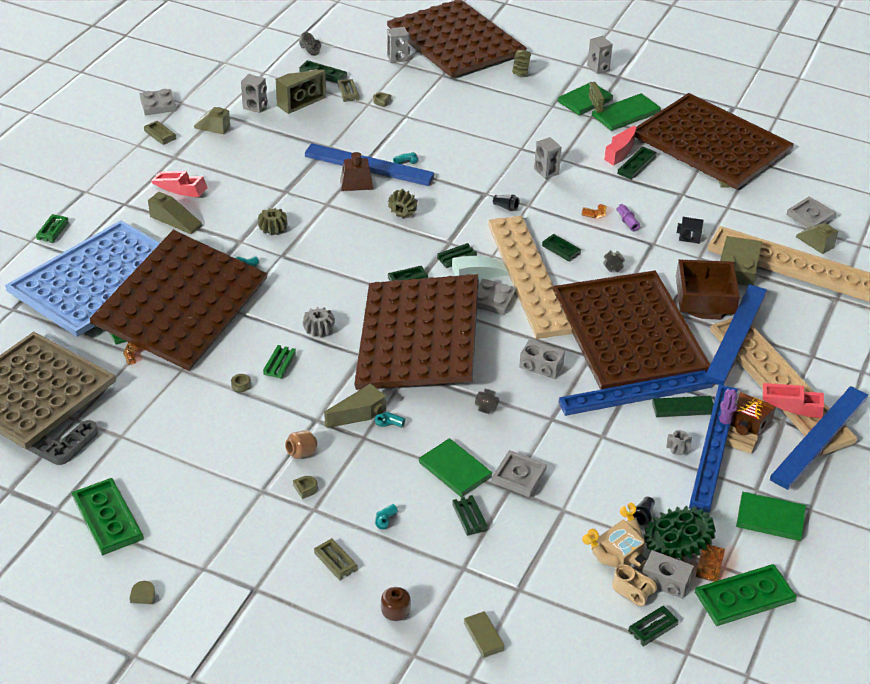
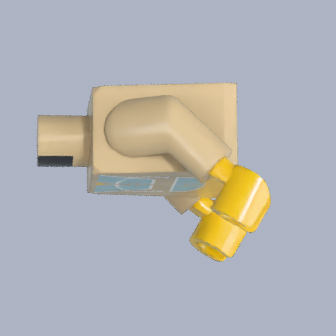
(620, 543)

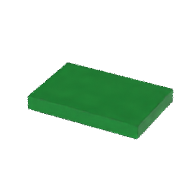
(579, 100)
(455, 467)
(771, 516)

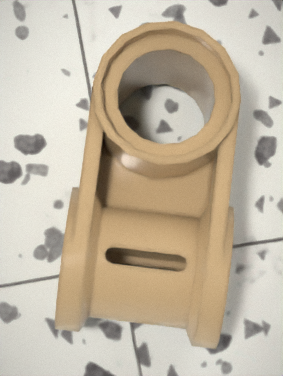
(633, 584)

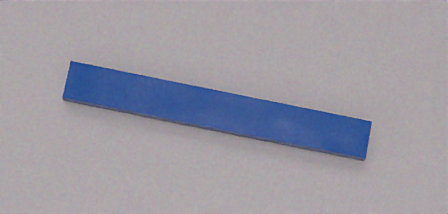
(377, 166)
(735, 335)
(633, 393)
(818, 438)
(711, 456)

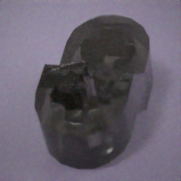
(310, 44)

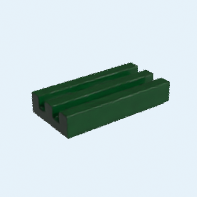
(561, 247)
(463, 250)
(407, 274)
(465, 503)
(655, 629)

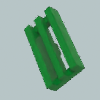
(55, 228)
(282, 352)

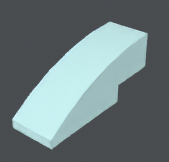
(483, 266)

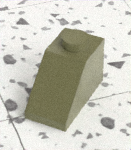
(215, 120)
(820, 237)

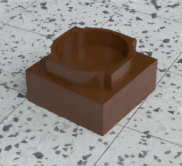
(707, 288)

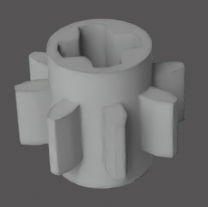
(679, 442)

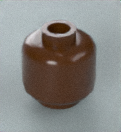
(395, 603)

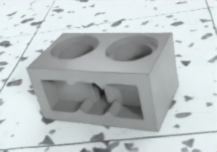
(395, 44)
(254, 93)
(547, 158)
(542, 359)

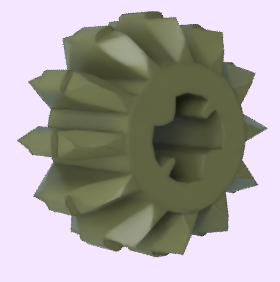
(521, 62)
(402, 203)
(272, 221)

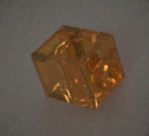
(710, 563)

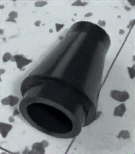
(507, 202)
(644, 511)

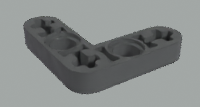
(58, 448)

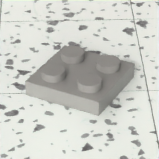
(157, 101)
(810, 212)
(495, 296)
(519, 473)

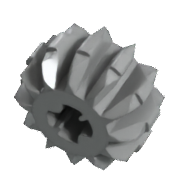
(318, 321)

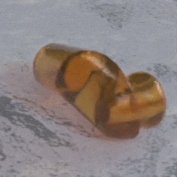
(601, 211)
(129, 353)

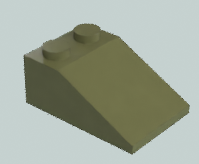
(300, 89)
(745, 255)

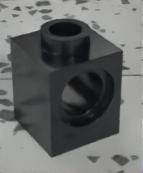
(690, 230)

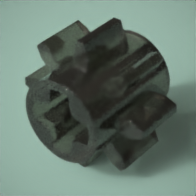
(614, 261)
(486, 401)

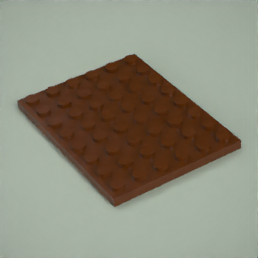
(457, 37)
(712, 140)
(179, 299)
(630, 329)
(418, 332)

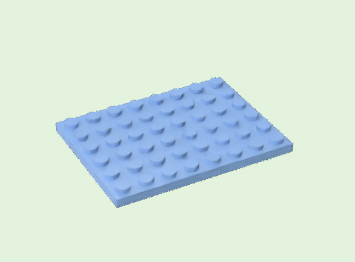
(84, 276)

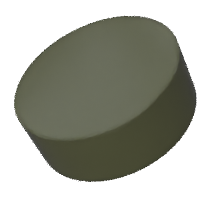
(240, 382)

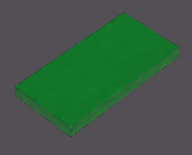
(626, 111)
(107, 516)
(745, 594)

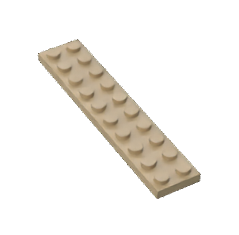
(802, 265)
(529, 277)
(768, 366)

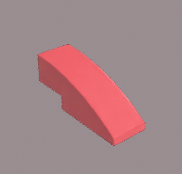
(620, 146)
(180, 183)
(794, 399)

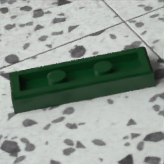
(331, 74)
(637, 163)
(682, 406)

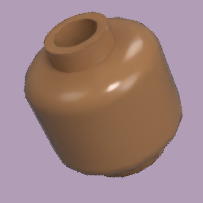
(301, 444)

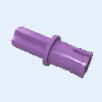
(628, 217)
(728, 406)

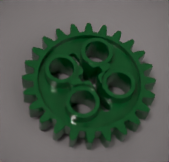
(680, 533)

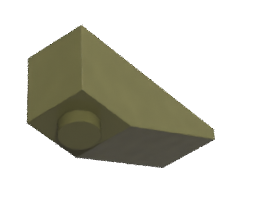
(170, 211)
(356, 408)

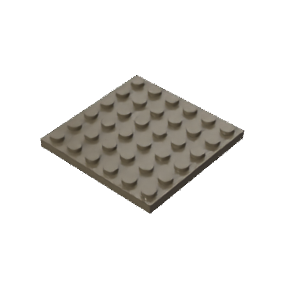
(44, 387)

